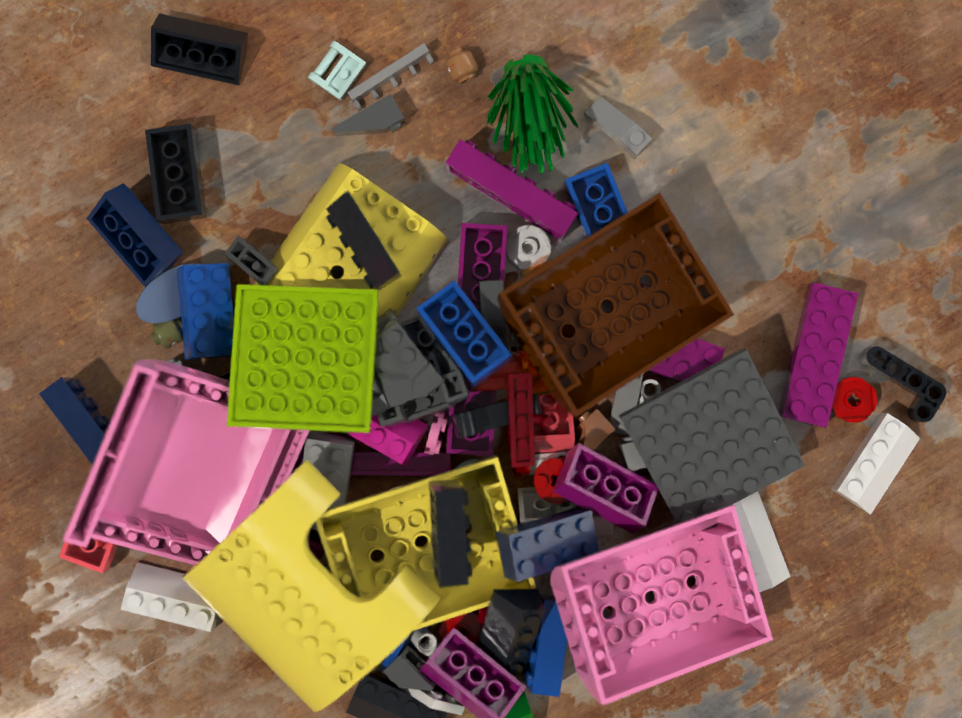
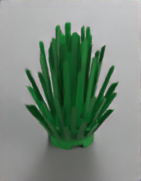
(531, 110)

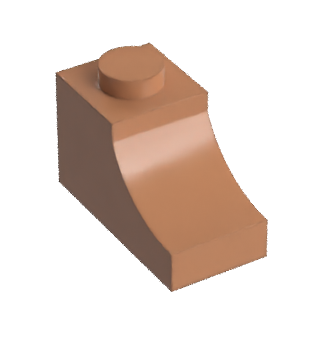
(593, 429)

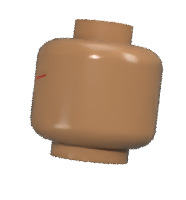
(461, 65)

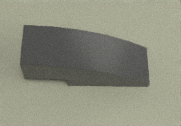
(490, 307)

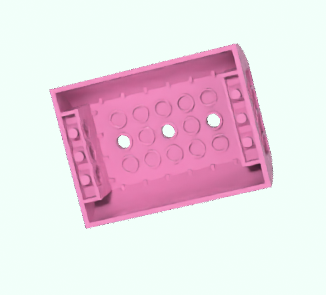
(682, 624)

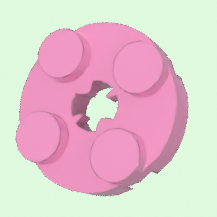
(434, 439)

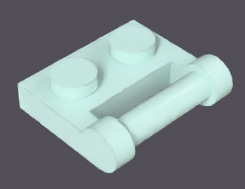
(342, 75)

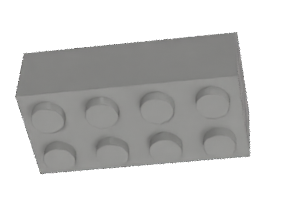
(333, 459)

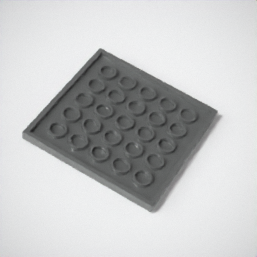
(712, 438)

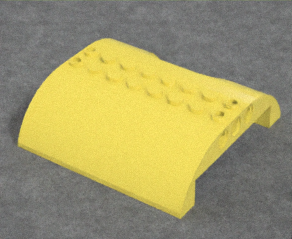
(293, 608)

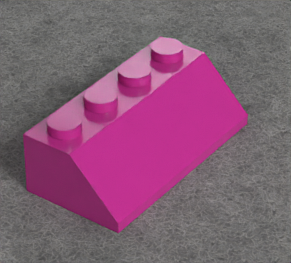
(394, 441)

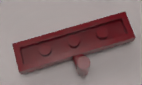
(522, 419)

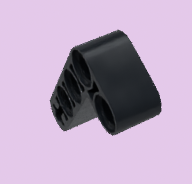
(901, 378)
(486, 418)

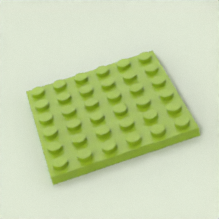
(303, 358)

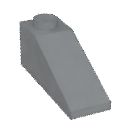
(619, 127)
(623, 400)

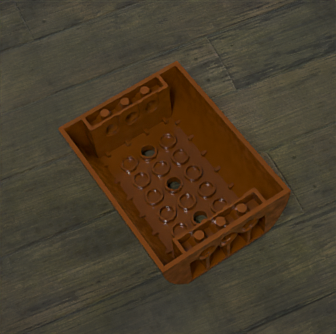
(643, 323)

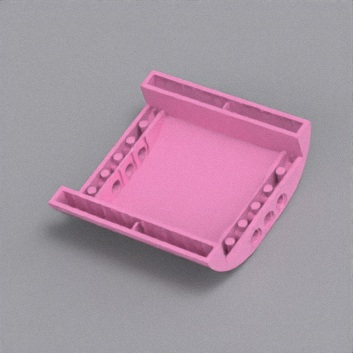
(173, 469)

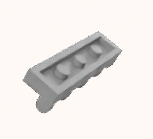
(388, 75)

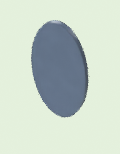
(160, 298)

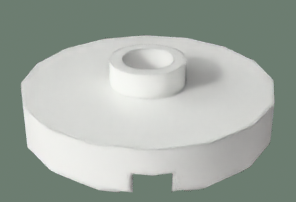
(528, 235)

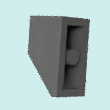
(406, 671)

